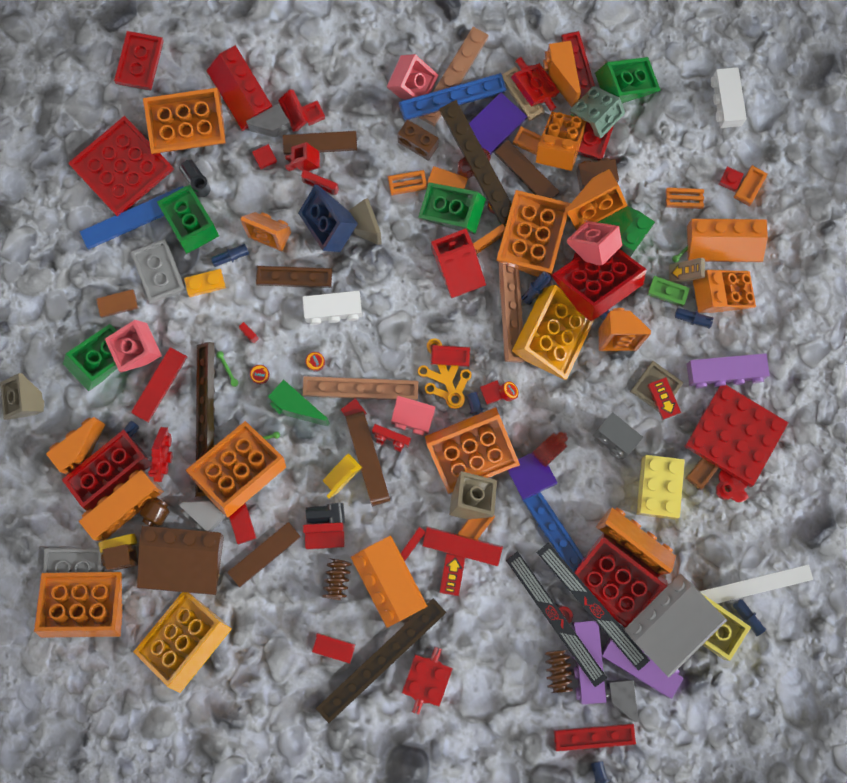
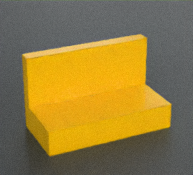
(341, 475)

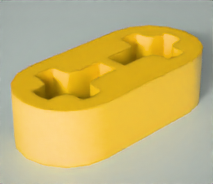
(129, 539)

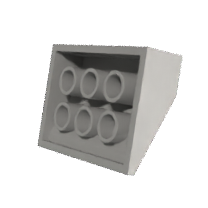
(675, 625)

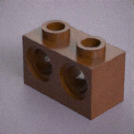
(418, 140)
(119, 557)

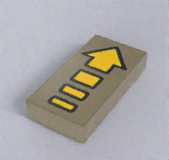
(687, 270)

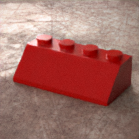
(238, 86)
(106, 470)

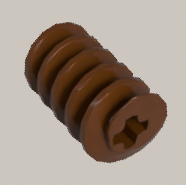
(336, 579)
(558, 671)

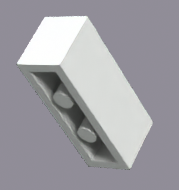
(728, 97)
(332, 307)

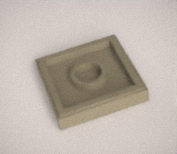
(654, 373)

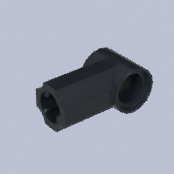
(195, 178)
(325, 514)

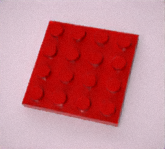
(120, 166)
(736, 435)

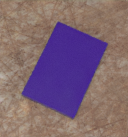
(496, 122)

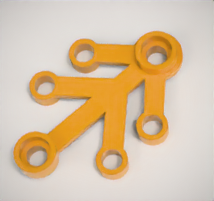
(445, 378)

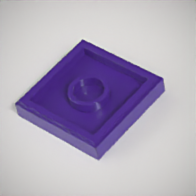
(531, 477)

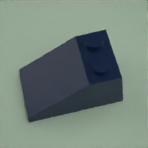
(327, 220)

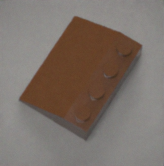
(179, 560)

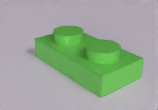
(668, 291)

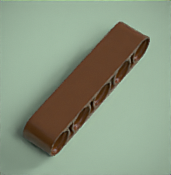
(367, 458)

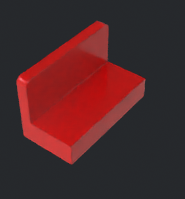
(324, 535)
(333, 648)

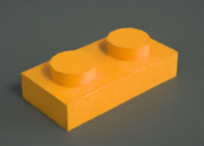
(205, 283)

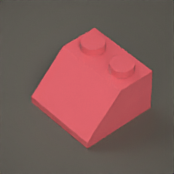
(412, 77)
(595, 242)
(133, 346)
(412, 415)

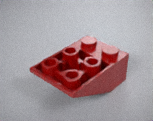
(458, 263)

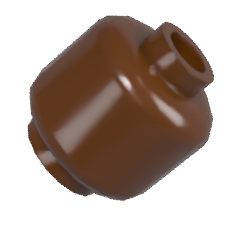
(154, 512)

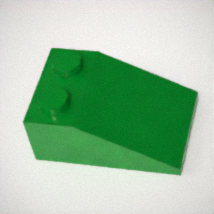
(628, 78)
(452, 207)
(188, 219)
(632, 226)
(92, 360)
(291, 403)

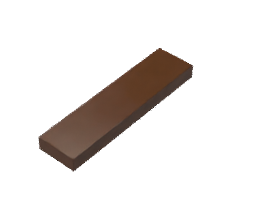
(322, 141)
(526, 171)
(294, 276)
(264, 554)

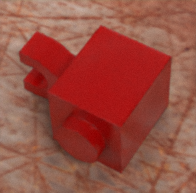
(303, 157)

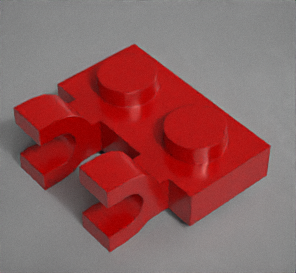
(399, 440)

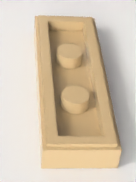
(531, 112)

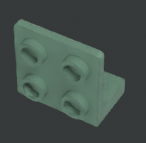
(599, 109)

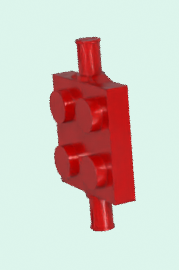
(535, 84)
(161, 455)
(427, 680)

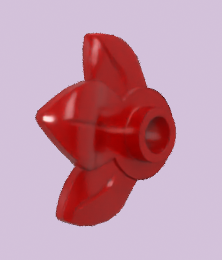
(734, 487)

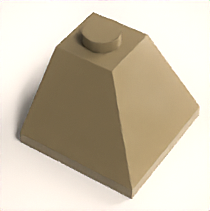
(367, 224)
(20, 398)
(473, 497)

